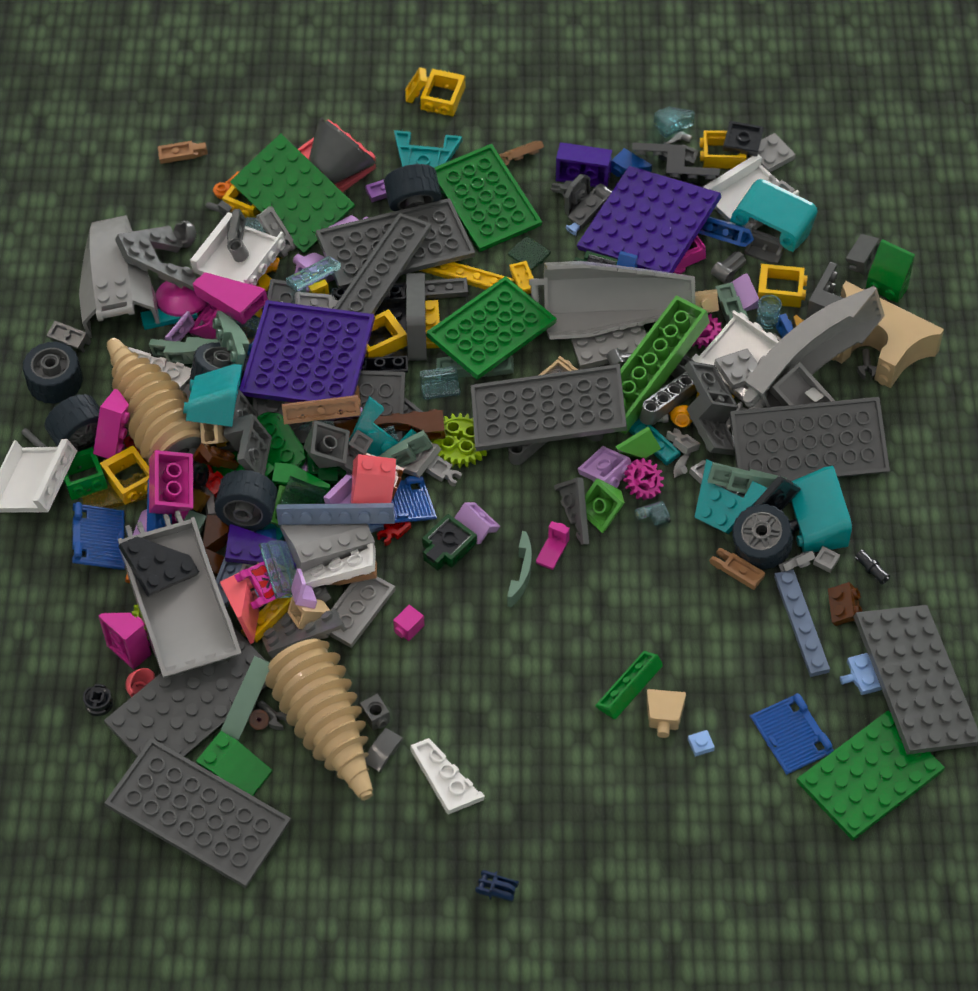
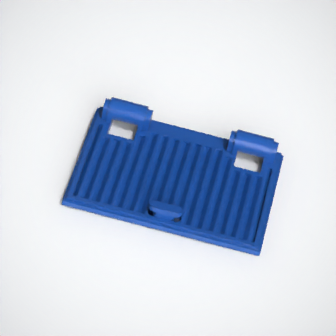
(412, 504)
(97, 536)
(792, 734)

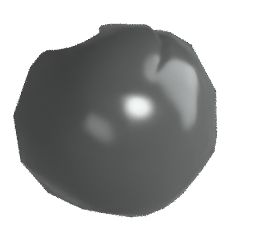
(185, 233)

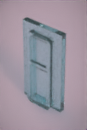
(279, 567)

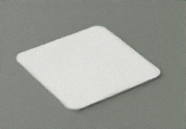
(814, 394)

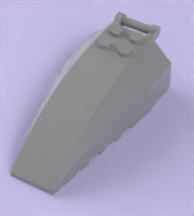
(107, 281)
(606, 297)

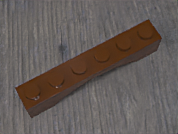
(431, 422)

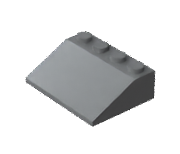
(324, 542)

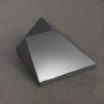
(327, 445)

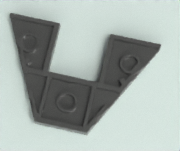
(138, 251)
(286, 632)

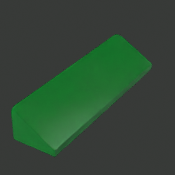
(629, 684)

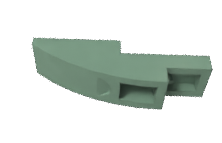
(231, 337)
(176, 350)
(738, 479)

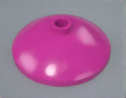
(177, 300)

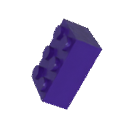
(585, 160)

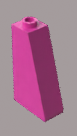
(230, 296)

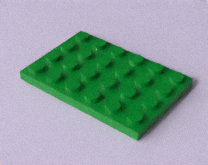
(295, 190)
(486, 197)
(491, 327)
(868, 777)

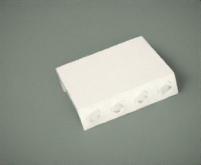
(735, 184)
(216, 259)
(737, 336)
(33, 476)

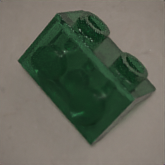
(301, 492)

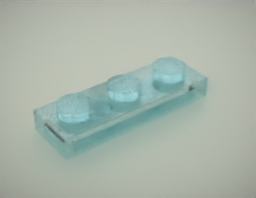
(313, 273)

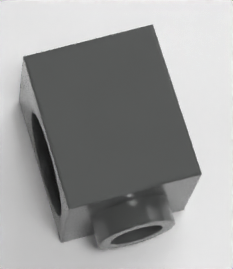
(373, 705)

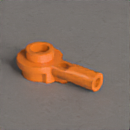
(221, 188)

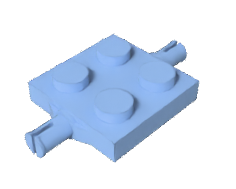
(861, 674)

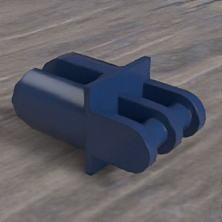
(499, 887)

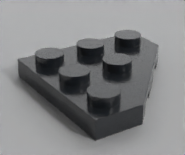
(157, 565)

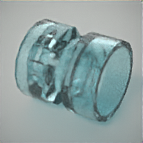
(768, 311)

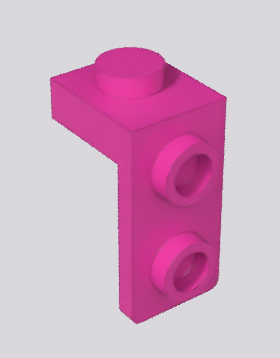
(553, 548)

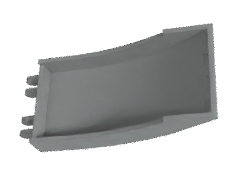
(815, 343)
(189, 619)

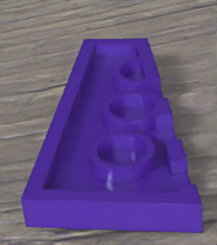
(244, 546)

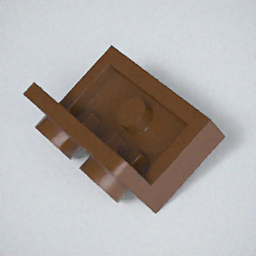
(215, 457)
(844, 603)

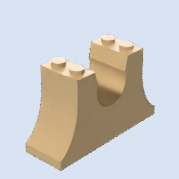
(898, 337)

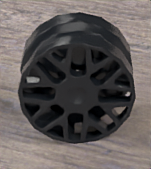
(200, 475)
(97, 700)

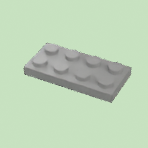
(593, 350)
(359, 607)

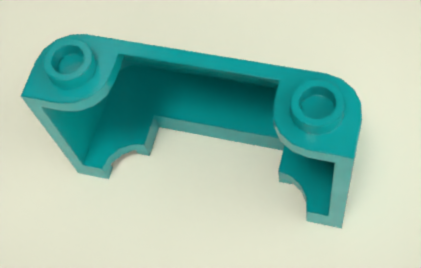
(777, 210)
(214, 396)
(821, 511)

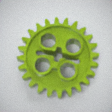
(459, 441)

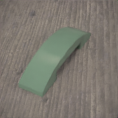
(518, 587)

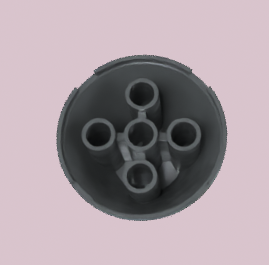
(337, 153)

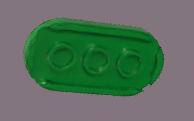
(284, 445)

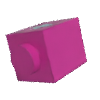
(408, 623)

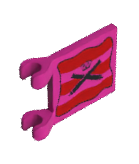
(261, 582)

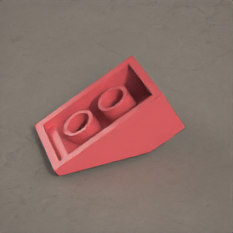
(372, 479)
(240, 597)

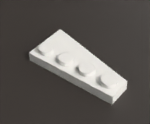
(177, 370)
(342, 569)
(447, 782)

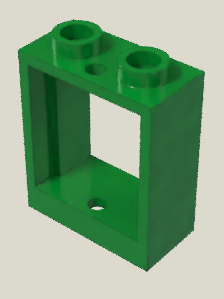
(82, 461)

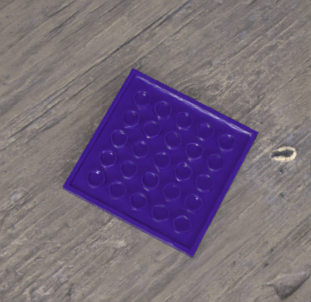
(650, 219)
(306, 353)

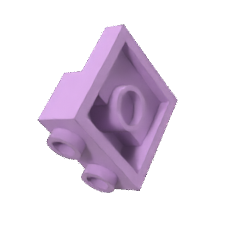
(606, 466)

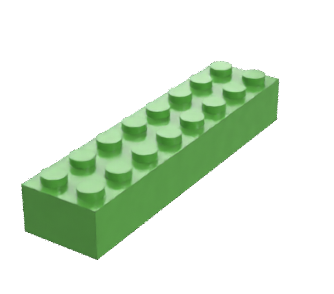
(660, 354)

